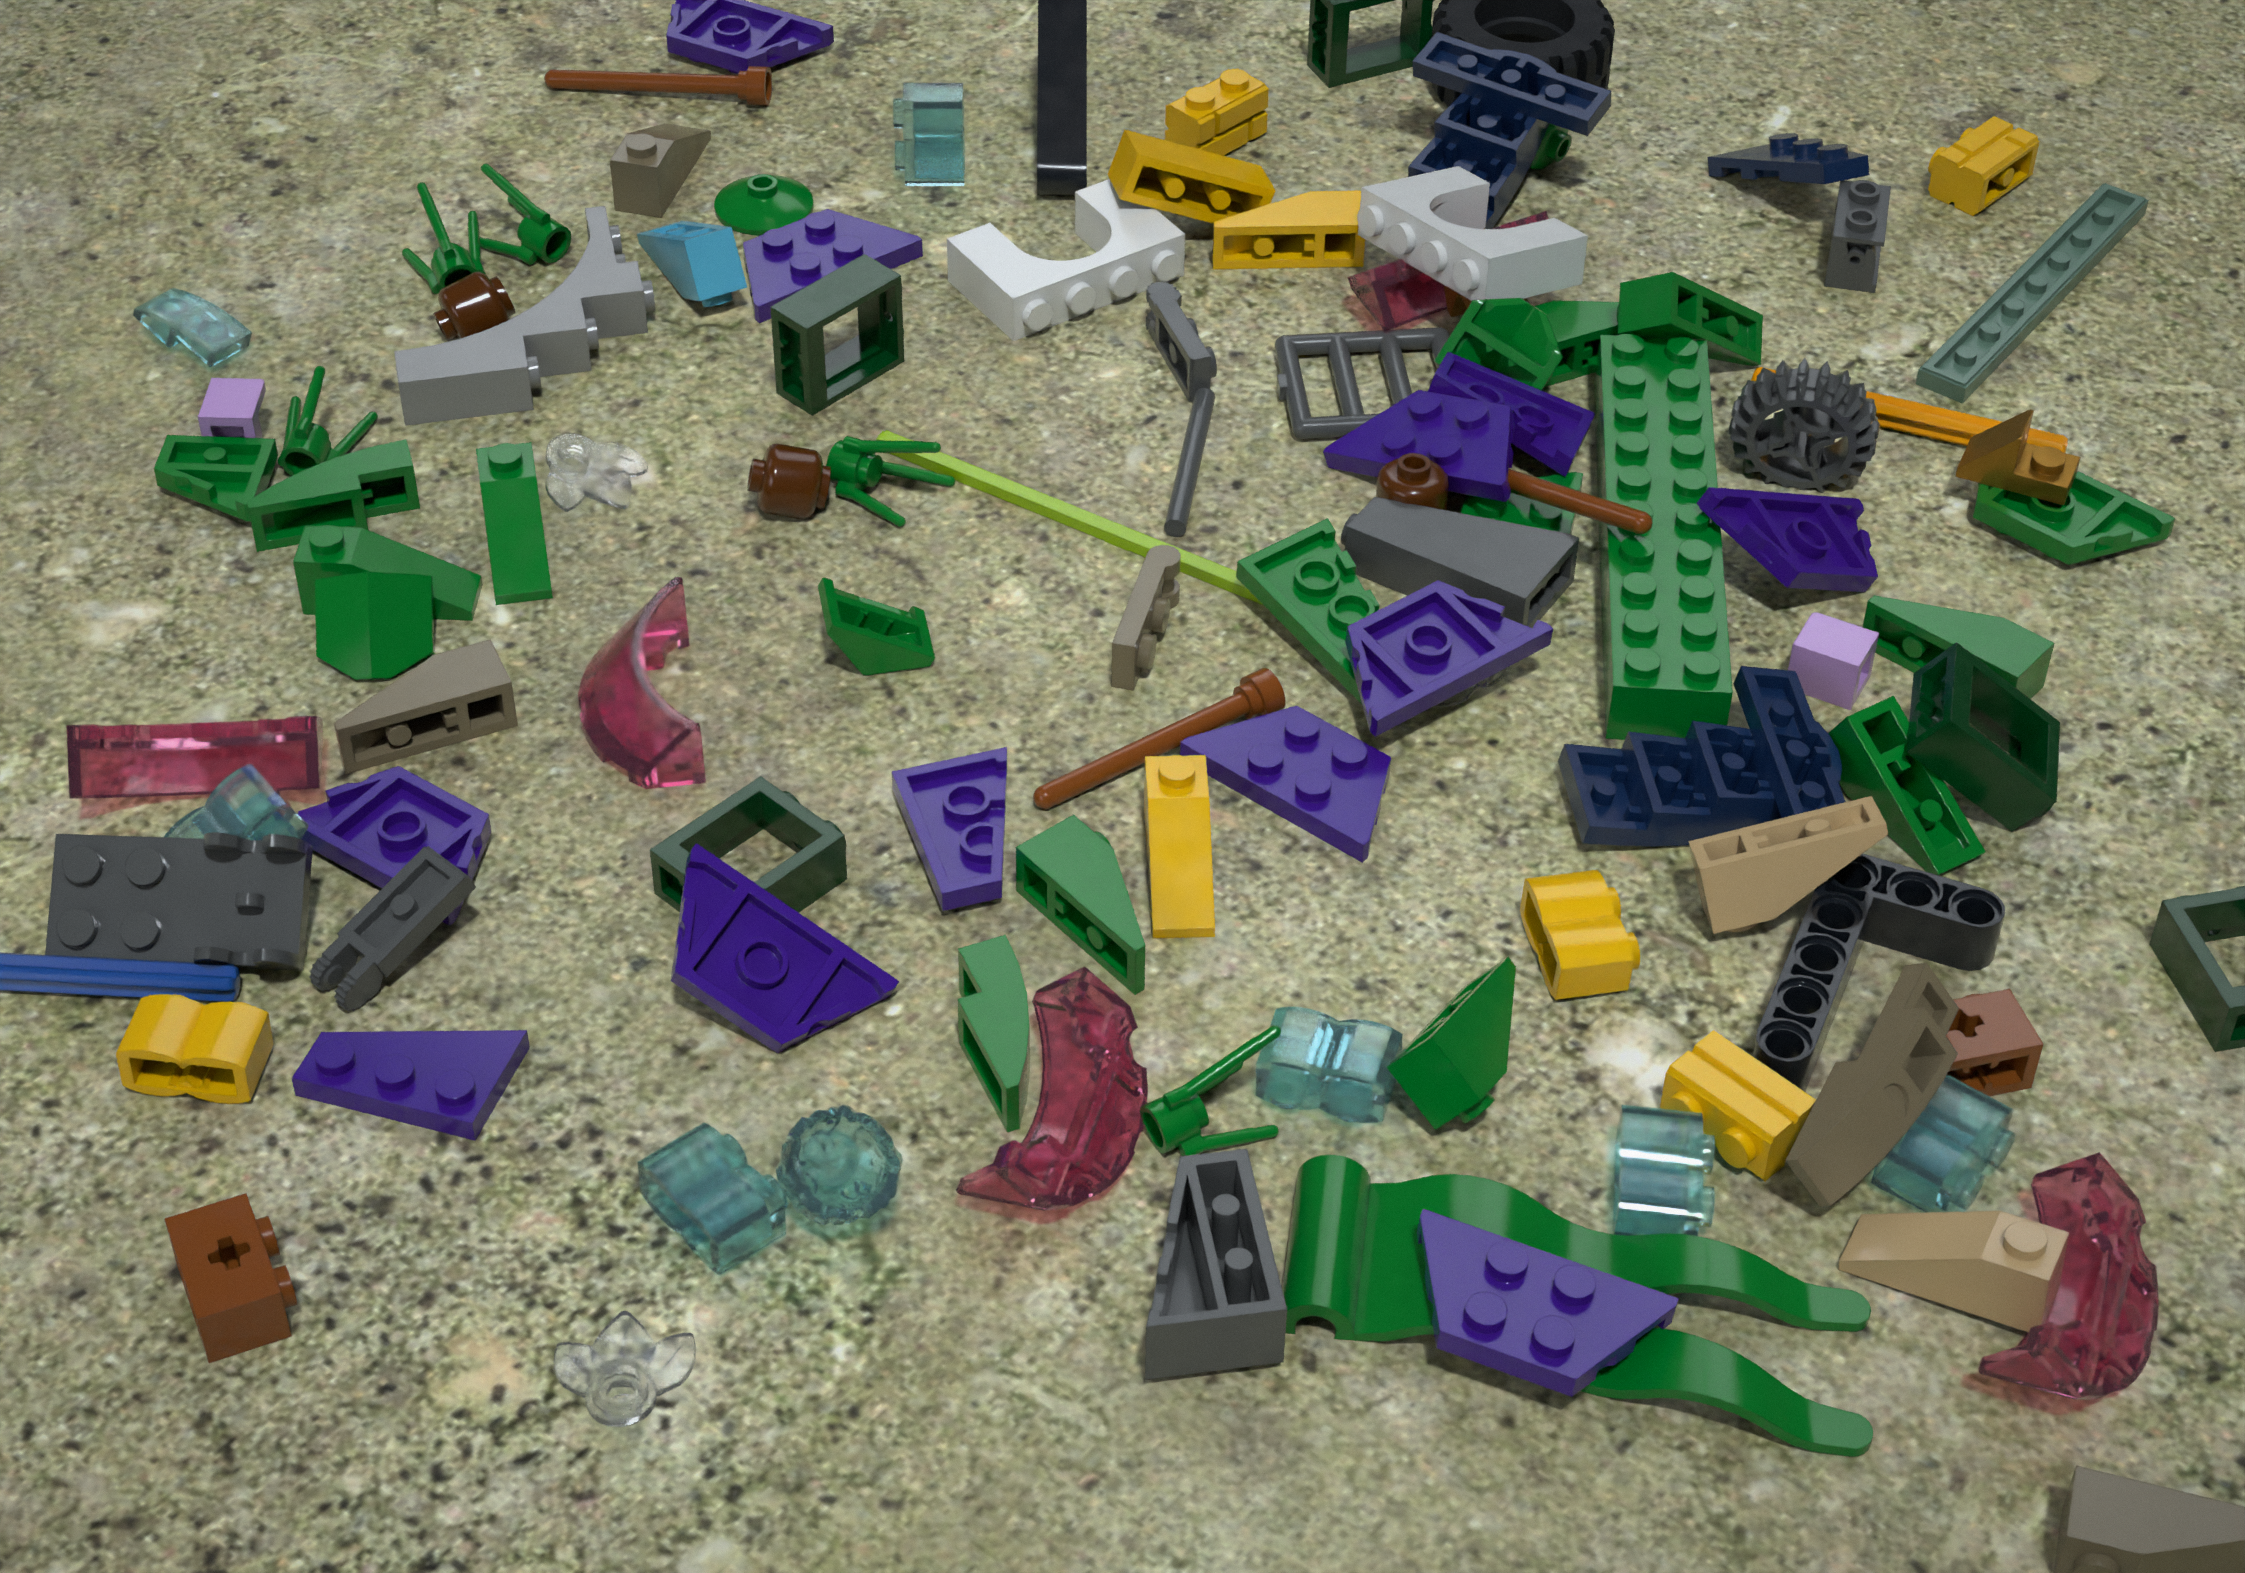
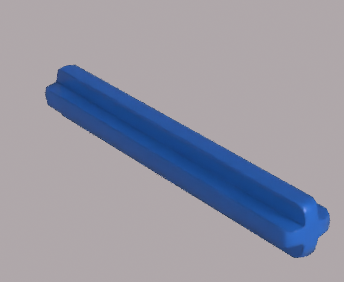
(118, 977)

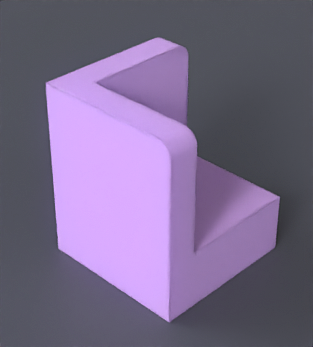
(232, 408)
(1833, 659)

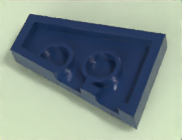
(1792, 161)

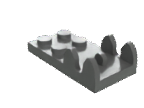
(181, 899)

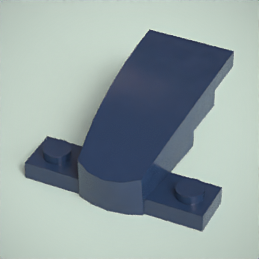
(1500, 114)
(1711, 780)

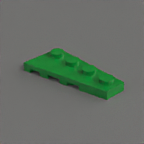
(1312, 593)

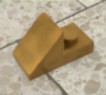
(2008, 462)

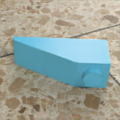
(697, 260)

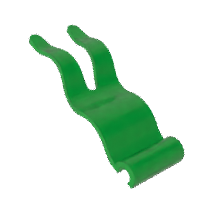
(1362, 1269)

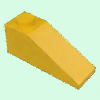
(1296, 232)
(1179, 846)

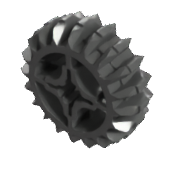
(1813, 415)

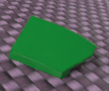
(1508, 339)
(374, 622)
(875, 634)

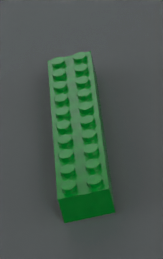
(1663, 587)

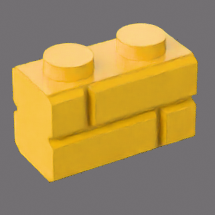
(1219, 113)
(1982, 165)
(1741, 1103)

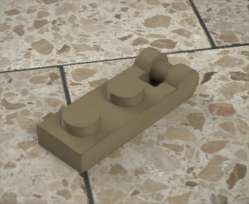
(1145, 615)

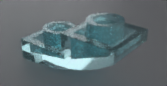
(196, 323)

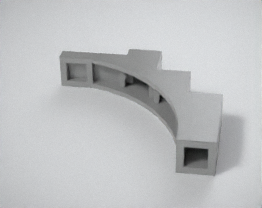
(501, 365)

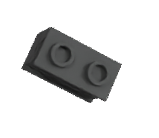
(1857, 235)

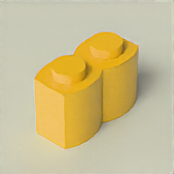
(1578, 934)
(195, 1048)

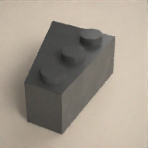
(1217, 1274)

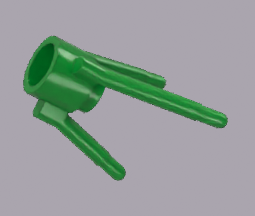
(538, 232)
(449, 260)
(308, 442)
(857, 466)
(1180, 1114)

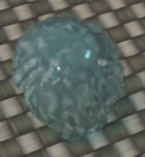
(838, 1166)

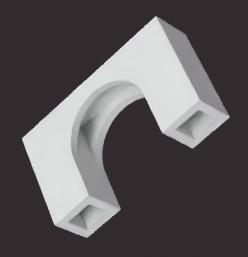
(1439, 229)
(1032, 294)

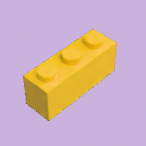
(1186, 179)

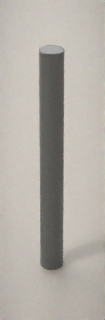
(1189, 463)

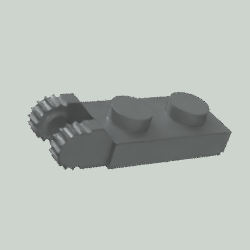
(1179, 340)
(390, 928)

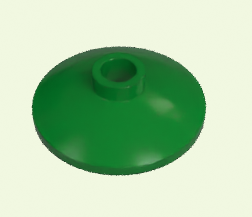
(762, 203)

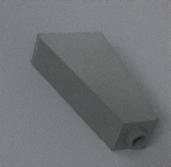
(1483, 556)

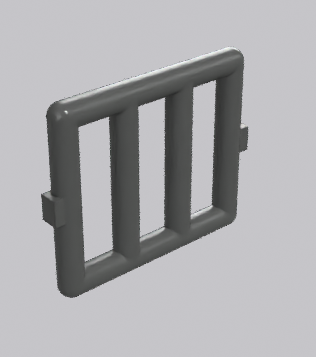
(1338, 347)

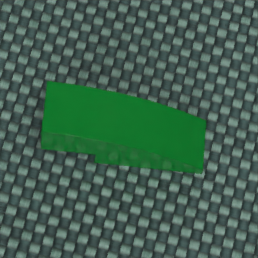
(335, 493)
(995, 1025)

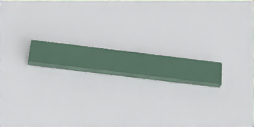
(2031, 293)

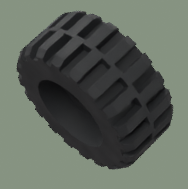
(1565, 34)

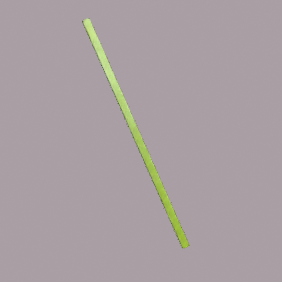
(1069, 515)

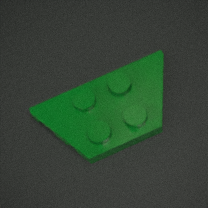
(2087, 526)

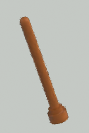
(749, 85)
(1579, 502)
(1255, 696)

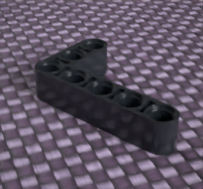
(1062, 97)
(1876, 905)

